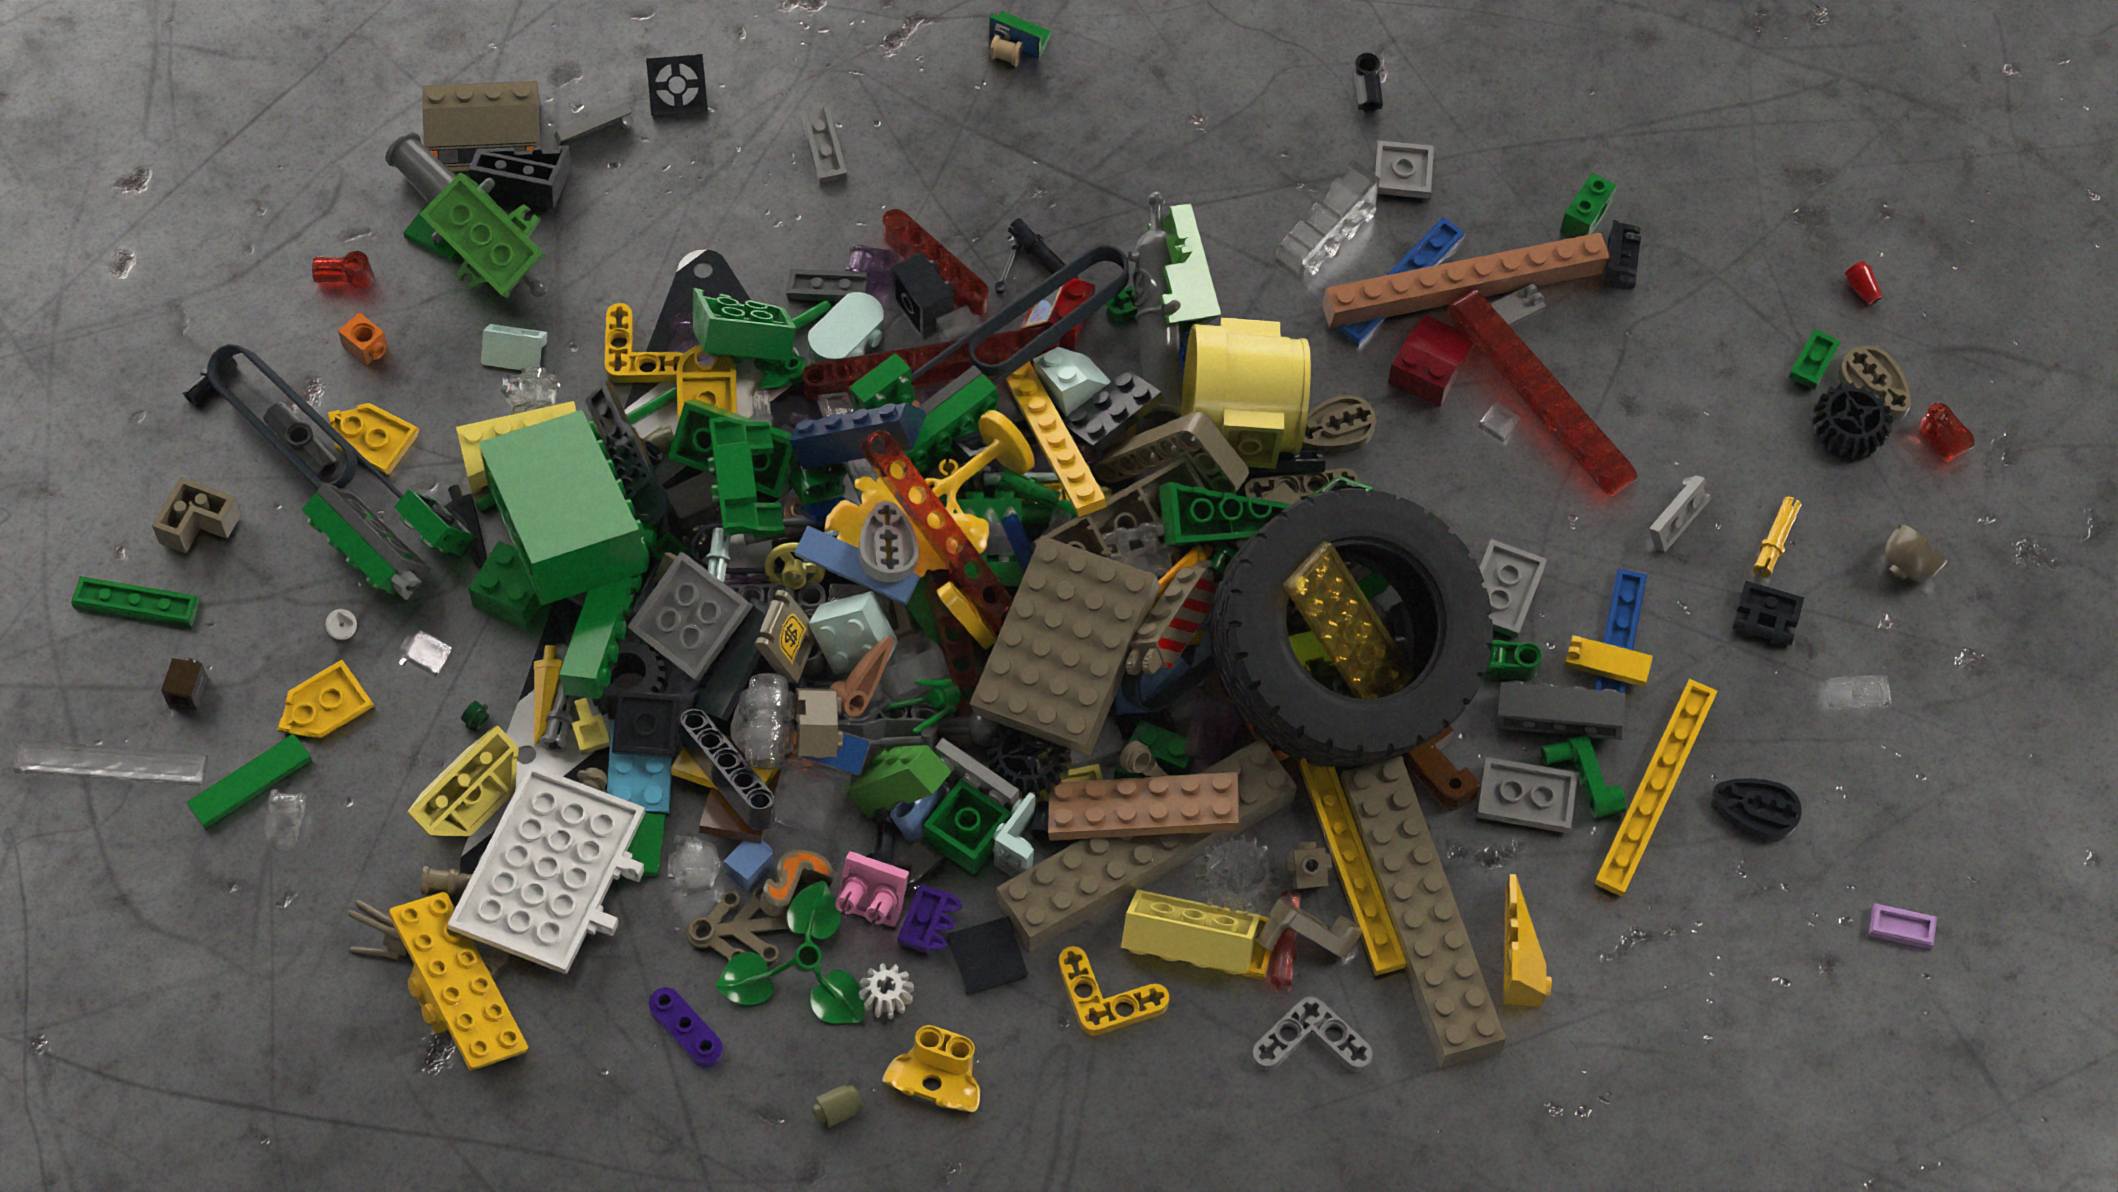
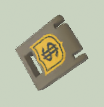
(788, 635)

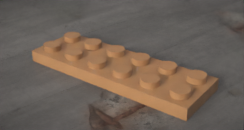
(1144, 806)

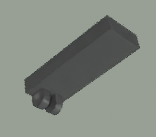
(825, 284)

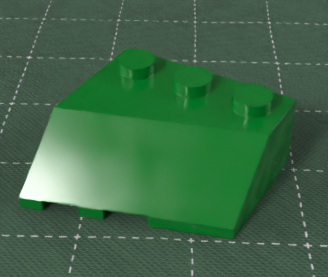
(742, 329)

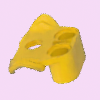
(957, 1087)

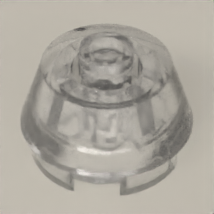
(530, 389)
(693, 865)

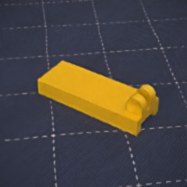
(1608, 661)

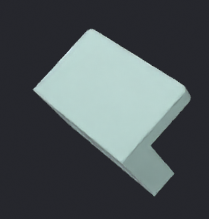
(512, 347)

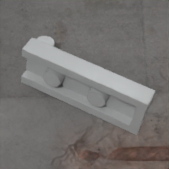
(596, 122)
(824, 144)
(1520, 305)
(1679, 513)

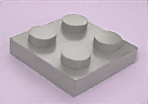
(1404, 169)

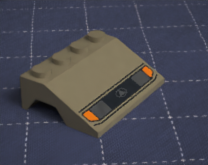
(479, 117)

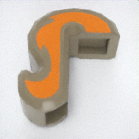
(790, 868)

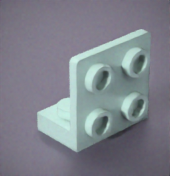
(1010, 850)

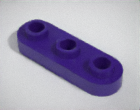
(688, 1039)

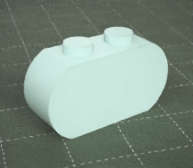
(847, 329)

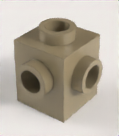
(1314, 876)

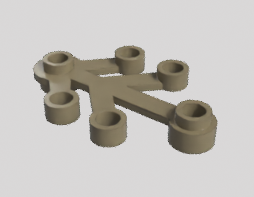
(740, 927)

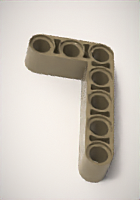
(1190, 436)

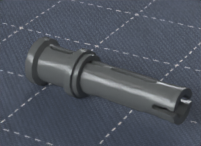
(558, 723)

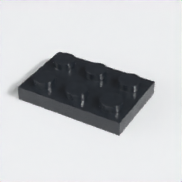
(1112, 410)

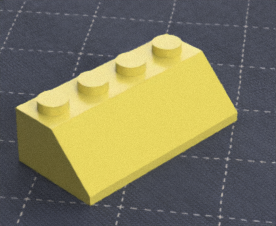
(1189, 932)

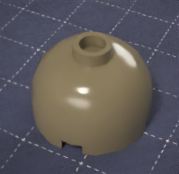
(1912, 556)

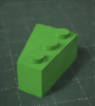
(898, 775)

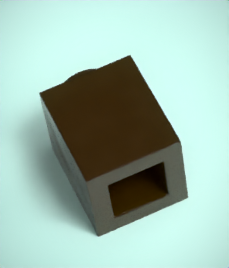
(184, 683)

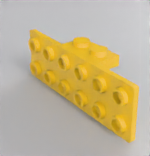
(455, 984)

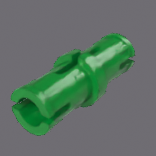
(1029, 488)

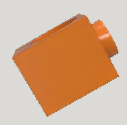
(360, 329)

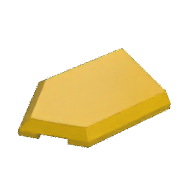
(374, 434)
(324, 703)

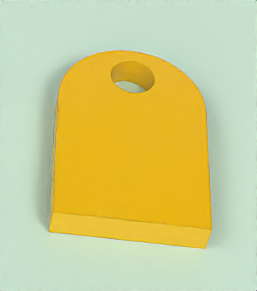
(708, 384)

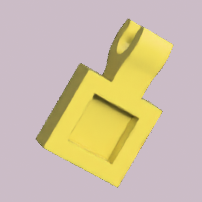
(589, 730)

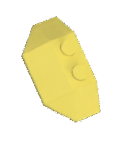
(469, 788)

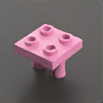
(872, 889)

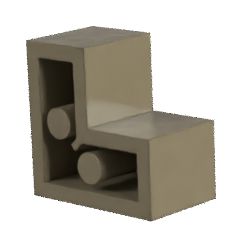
(191, 509)

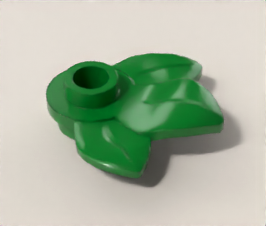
(781, 373)

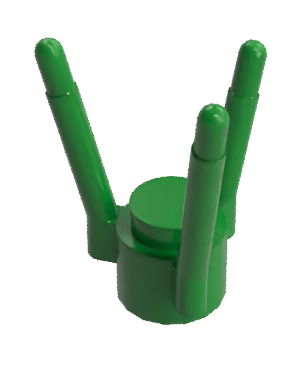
(943, 695)

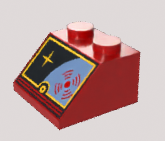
(1057, 306)

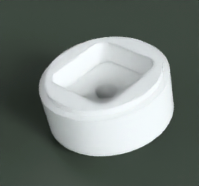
(341, 624)

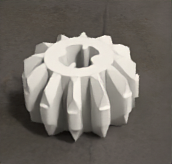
(894, 998)

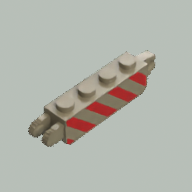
(1173, 620)

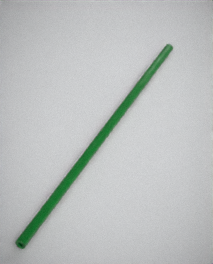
(671, 395)

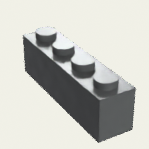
(1561, 710)

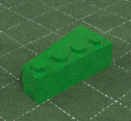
(1210, 516)

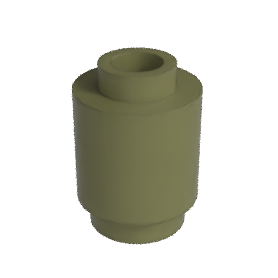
(837, 1105)

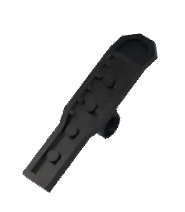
(631, 455)

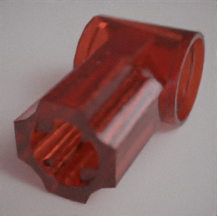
(343, 269)

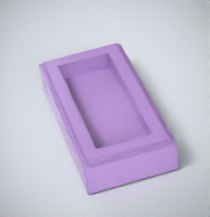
(1902, 926)

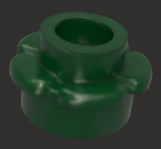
(475, 715)

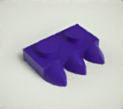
(926, 918)

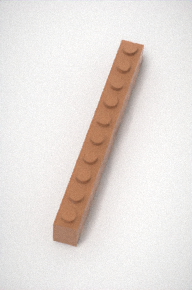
(1444, 283)

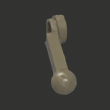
(1144, 764)

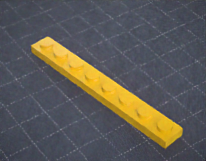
(1055, 441)
(1655, 788)
(1353, 867)

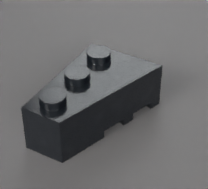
(523, 176)

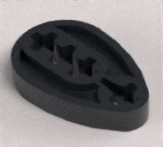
(1767, 793)

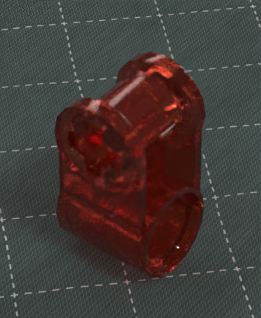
(1948, 435)

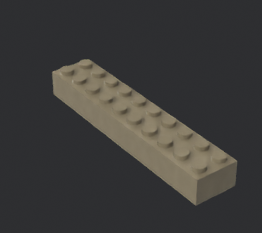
(1108, 869)
(1423, 914)

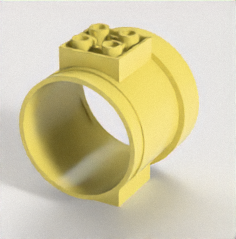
(1249, 386)

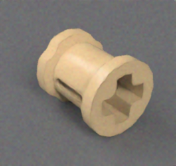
(1006, 50)

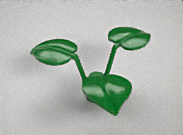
(815, 915)

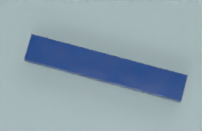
(1424, 254)
(1622, 619)

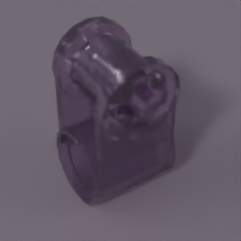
(874, 263)

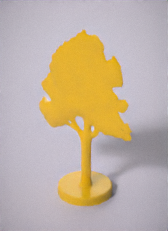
(1002, 442)

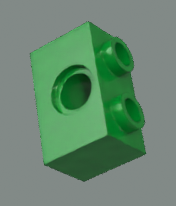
(1588, 207)

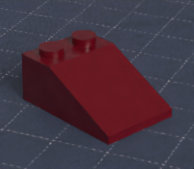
(1430, 360)

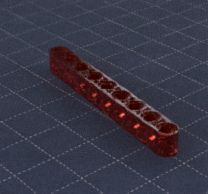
(1000, 344)
(1542, 392)
(947, 528)

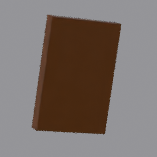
(723, 821)

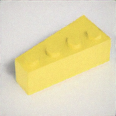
(471, 434)

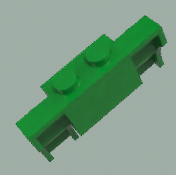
(735, 487)

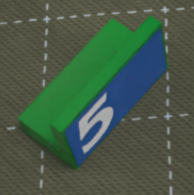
(1016, 29)

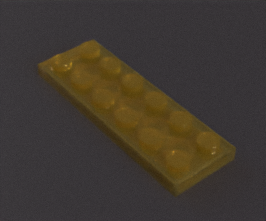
(1347, 625)

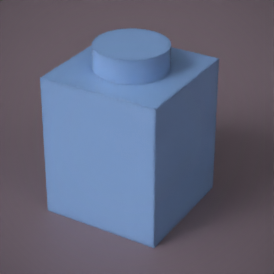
(749, 863)

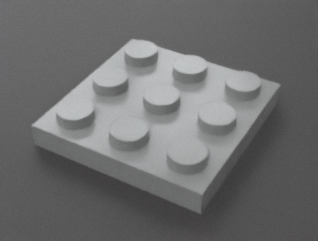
(690, 616)

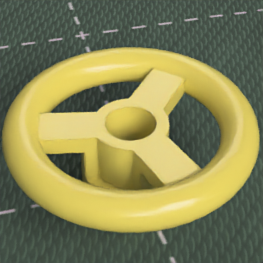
(794, 571)

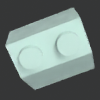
(1069, 378)

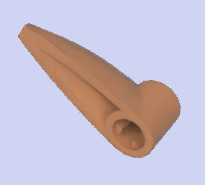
(864, 678)

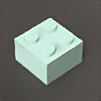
(850, 629)

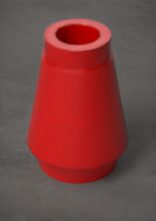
(1864, 283)

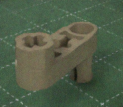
(1337, 939)

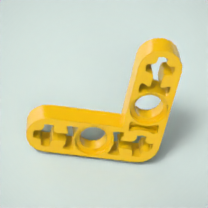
(630, 360)
(967, 613)
(1098, 1005)

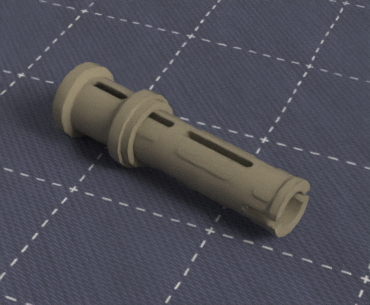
(444, 881)

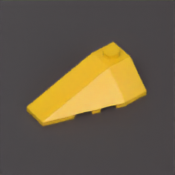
(1523, 959)

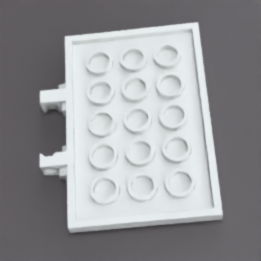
(550, 870)

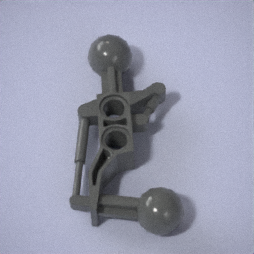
(895, 726)

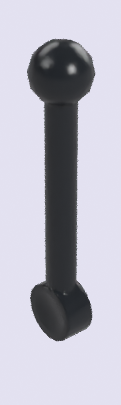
(1000, 286)

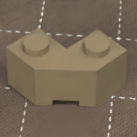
(818, 722)

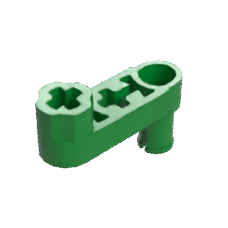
(1600, 799)

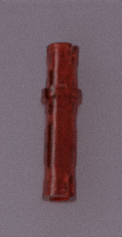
(1285, 949)

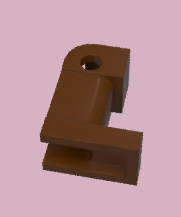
(1438, 774)

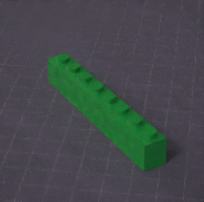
(600, 630)

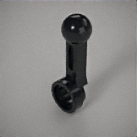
(884, 836)

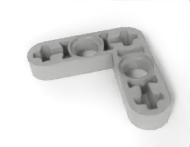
(1316, 1028)

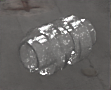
(766, 734)

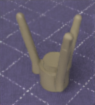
(391, 937)

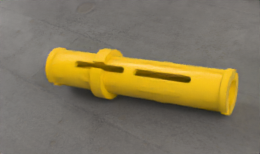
(1772, 547)

